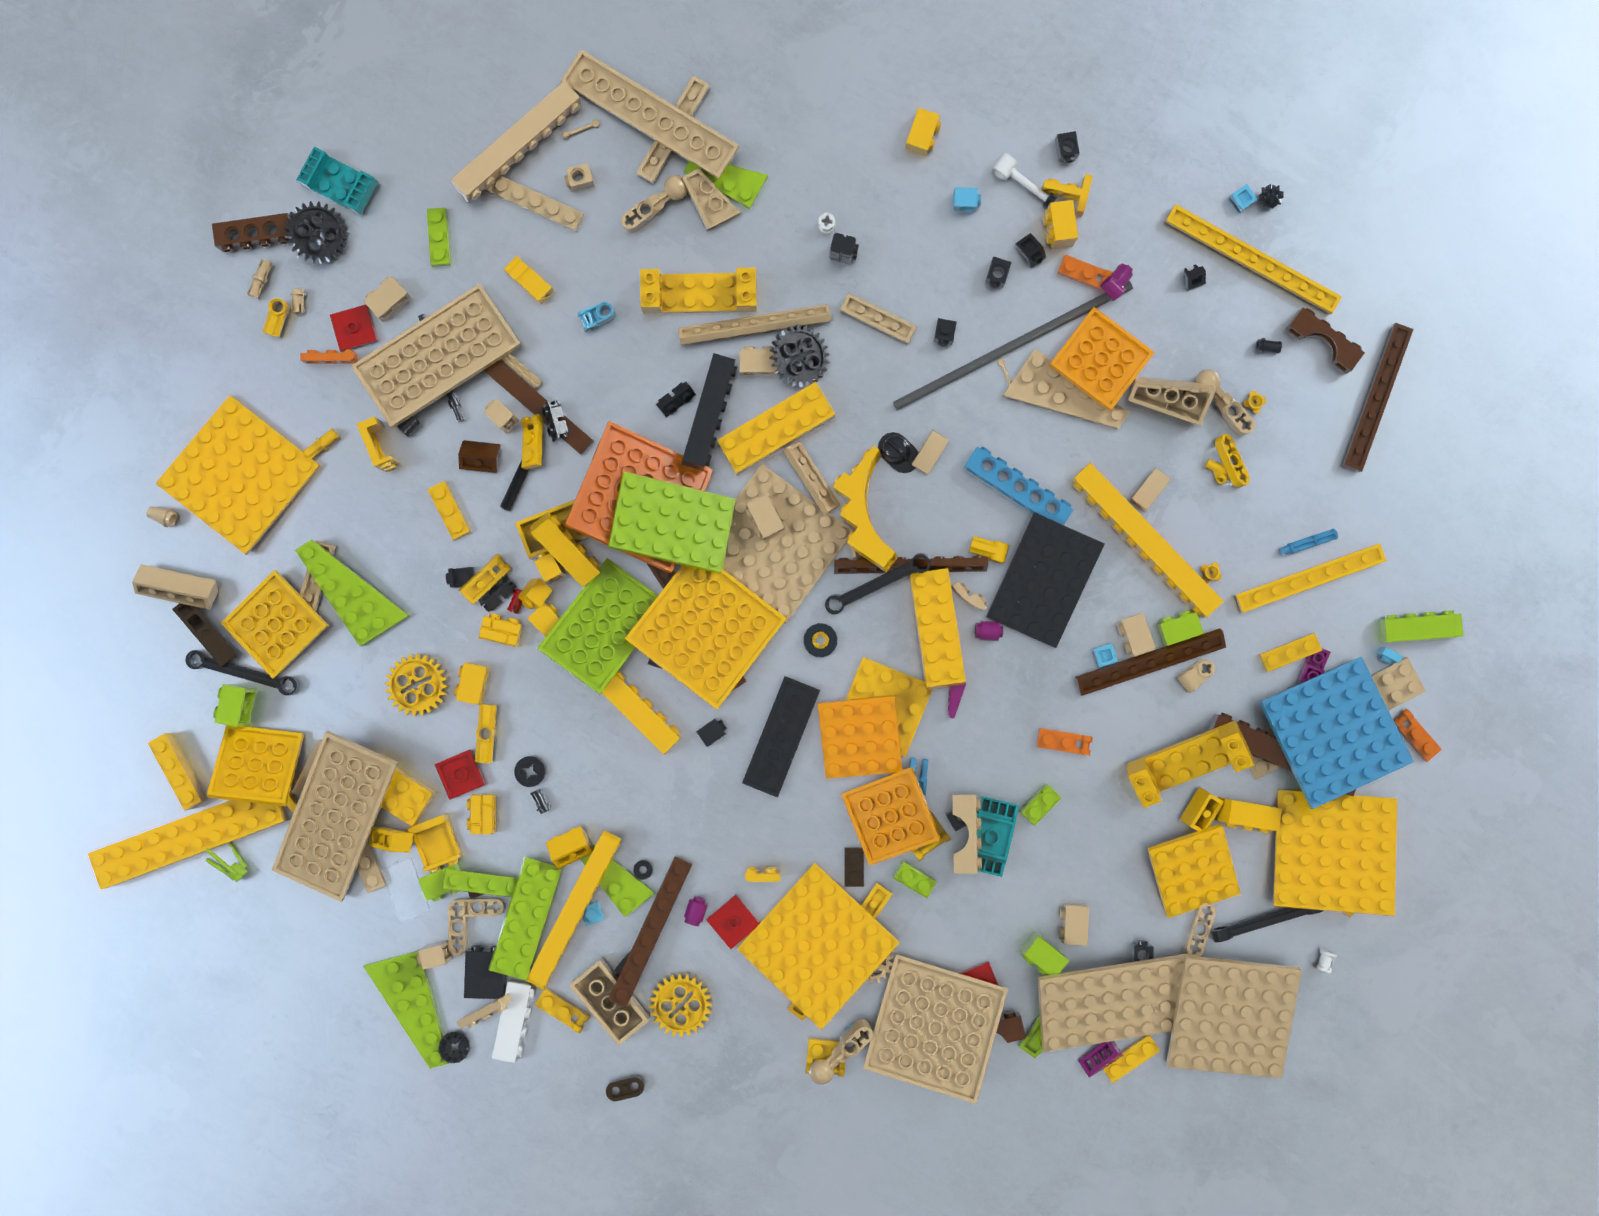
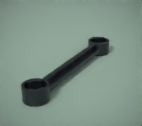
(877, 583)
(242, 672)
(1227, 932)

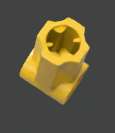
(275, 320)
(994, 551)

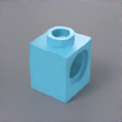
(966, 199)

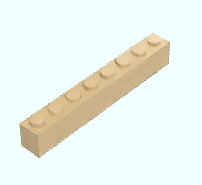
(516, 142)

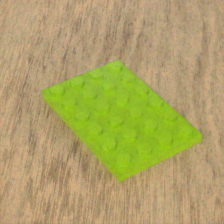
(671, 522)
(593, 629)

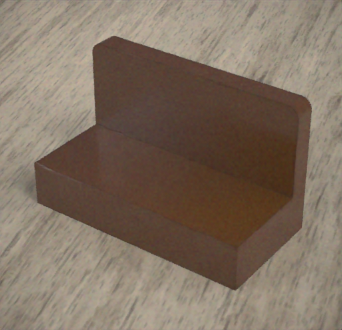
(479, 456)

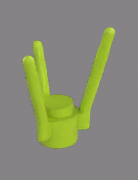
(235, 871)

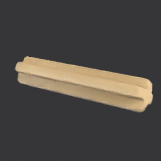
(521, 370)

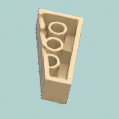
(1173, 397)

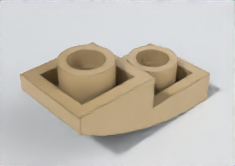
(930, 452)
(1150, 489)
(974, 600)

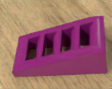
(955, 696)
(1104, 1062)

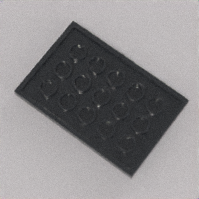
(1045, 580)

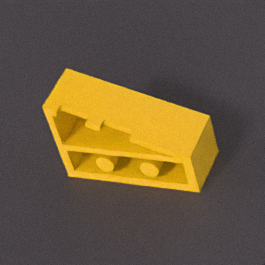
(1249, 815)

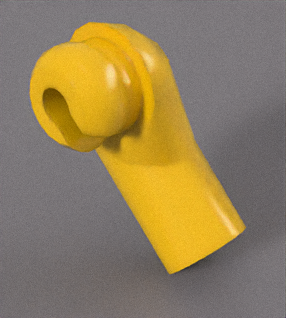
(1219, 471)

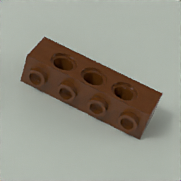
(224, 231)

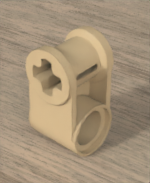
(1194, 677)

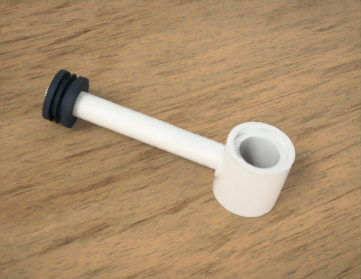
(1006, 167)

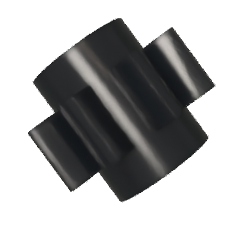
(1271, 196)

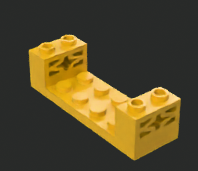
(698, 292)
(1188, 761)

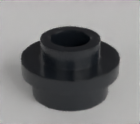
(638, 874)

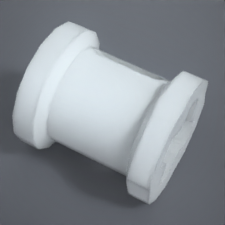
(826, 230)
(1326, 961)

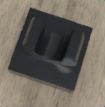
(1195, 277)

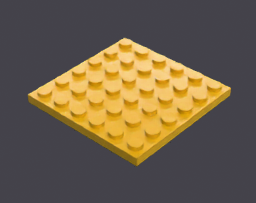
(237, 475)
(705, 631)
(1336, 854)
(818, 946)

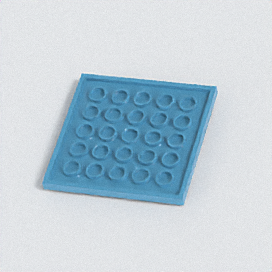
(1336, 732)

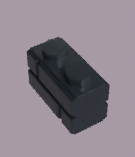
(843, 248)

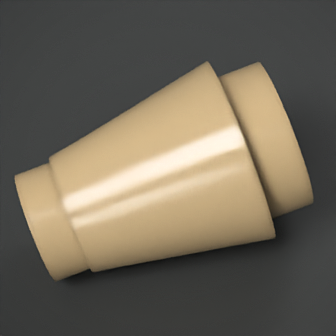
(163, 516)

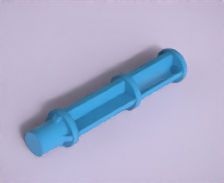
(1309, 542)

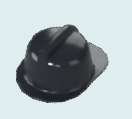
(897, 452)

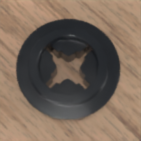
(521, 775)
(445, 1048)

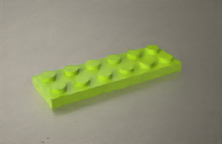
(525, 918)

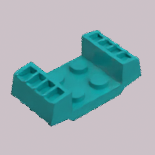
(337, 181)
(996, 833)

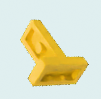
(1070, 191)

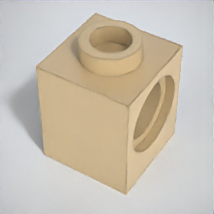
(587, 180)

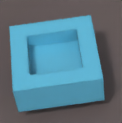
(1243, 197)
(1105, 655)
(1389, 656)
(592, 914)

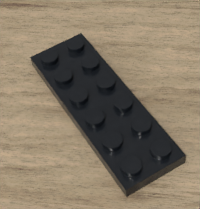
(781, 736)

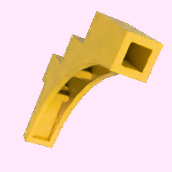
(855, 513)

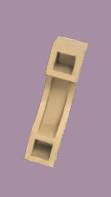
(967, 860)

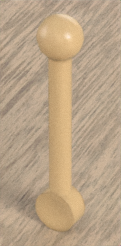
(595, 123)
(1001, 362)

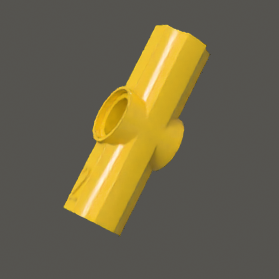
(484, 746)

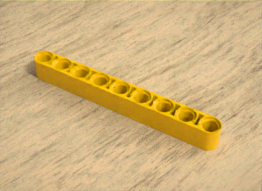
(573, 909)

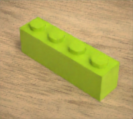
(1421, 628)

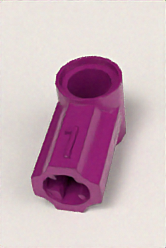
(1115, 284)

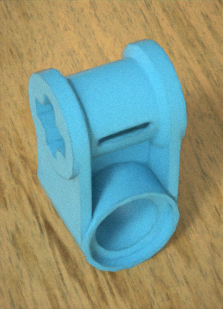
(595, 316)

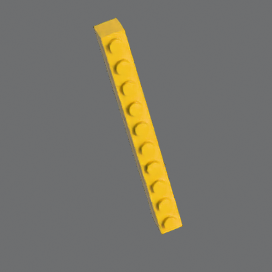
(1147, 540)
(621, 695)

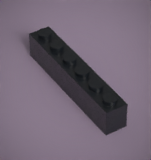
(708, 412)

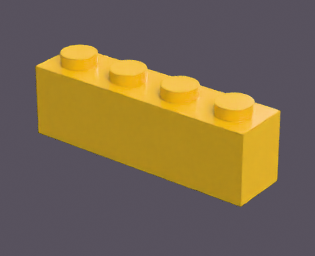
(565, 549)
(177, 771)

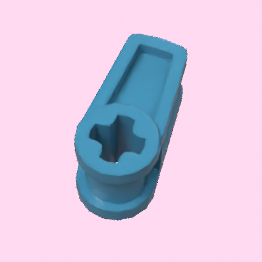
(923, 774)

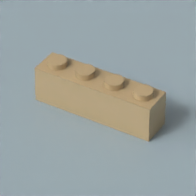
(175, 586)

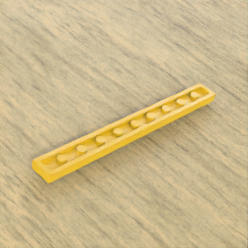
(1253, 259)

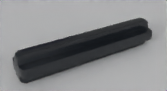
(514, 488)

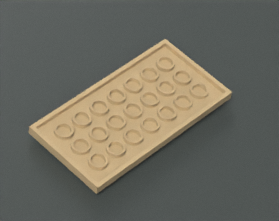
(436, 356)
(334, 816)
(1109, 1002)

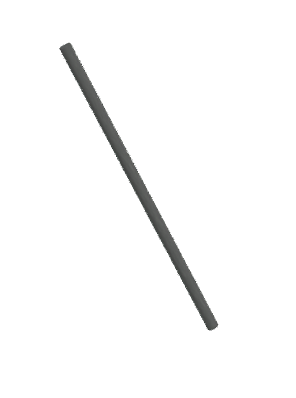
(1005, 349)

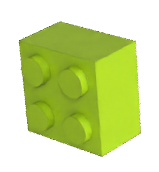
(234, 705)
(1040, 952)

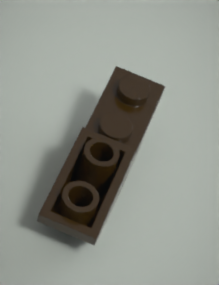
(205, 633)

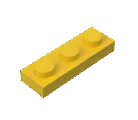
(449, 510)
(1290, 652)
(1132, 1058)

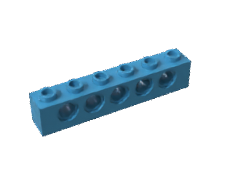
(974, 466)

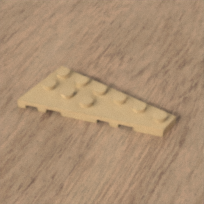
(1049, 390)

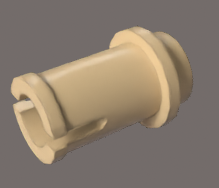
(298, 300)

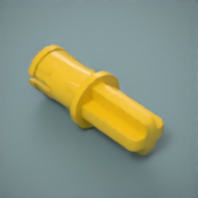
(321, 444)

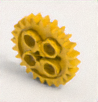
(409, 669)
(693, 1016)

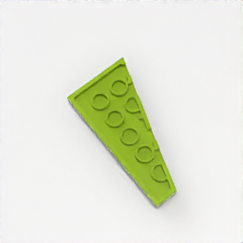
(355, 600)
(411, 1000)

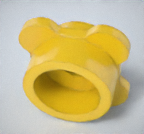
(1259, 402)
(1214, 567)

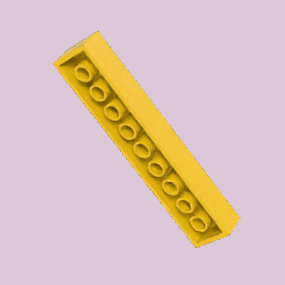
(182, 840)

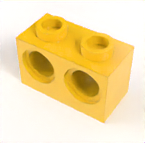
(391, 839)

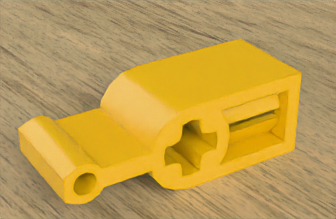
(529, 280)

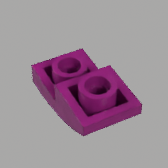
(1314, 665)

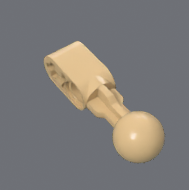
(673, 189)
(1224, 401)
(822, 1070)

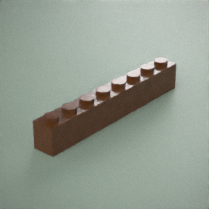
(1259, 743)

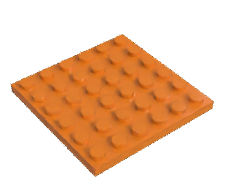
(631, 453)

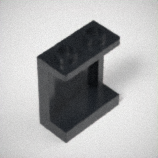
(478, 980)

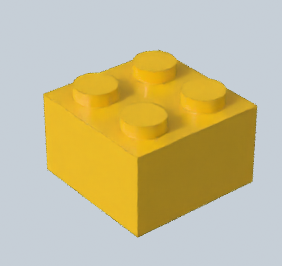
(1060, 224)

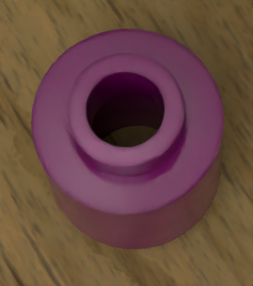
(988, 631)
(695, 911)

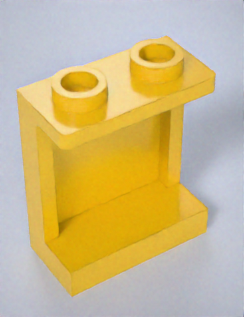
(367, 430)
(436, 843)

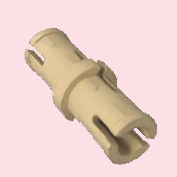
(259, 279)

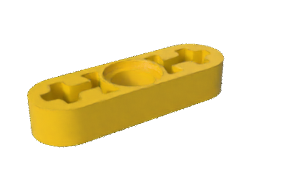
(1240, 477)

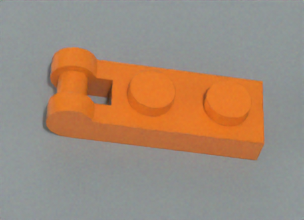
(1082, 272)
(329, 357)
(1417, 736)
(1063, 741)

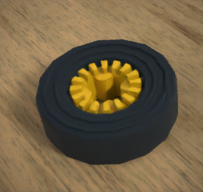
(826, 632)

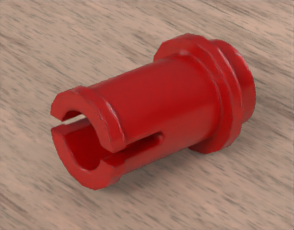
(515, 601)

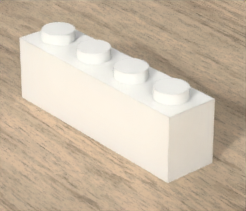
(512, 1021)

